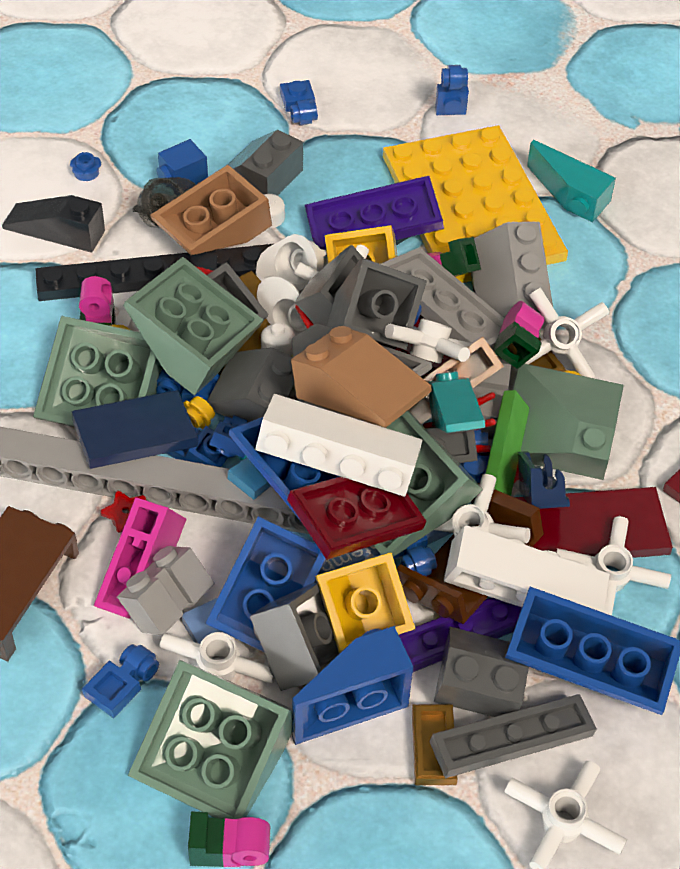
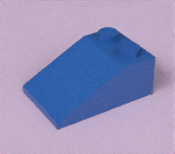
(267, 568)
(356, 686)

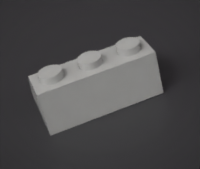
(511, 266)

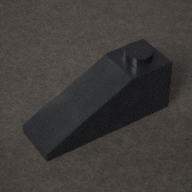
(59, 220)

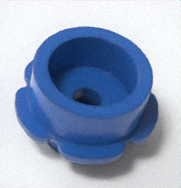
(85, 166)

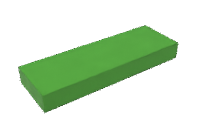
(507, 440)

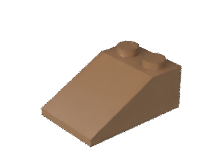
(215, 213)
(356, 377)

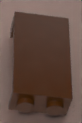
(27, 558)
(455, 601)

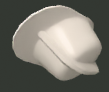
(284, 257)
(278, 300)

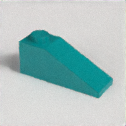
(570, 181)
(454, 404)

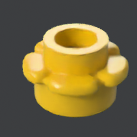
(199, 412)

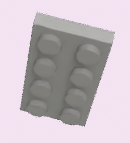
(449, 300)

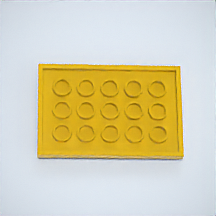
(475, 187)

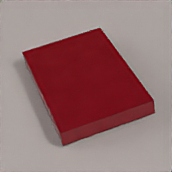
(353, 515)

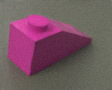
(144, 534)

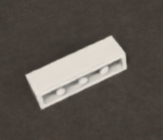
(338, 444)
(509, 567)

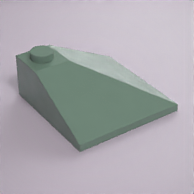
(191, 323)
(93, 368)
(569, 419)
(436, 486)
(212, 743)

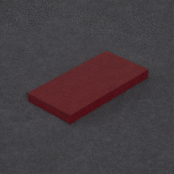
(589, 521)

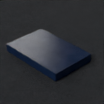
(134, 429)

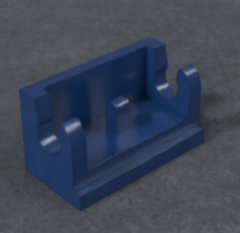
(539, 485)

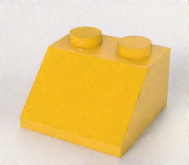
(378, 240)
(364, 599)

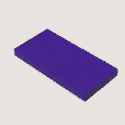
(405, 206)

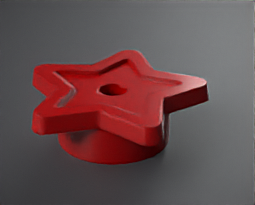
(115, 510)

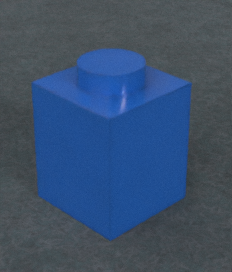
(183, 161)

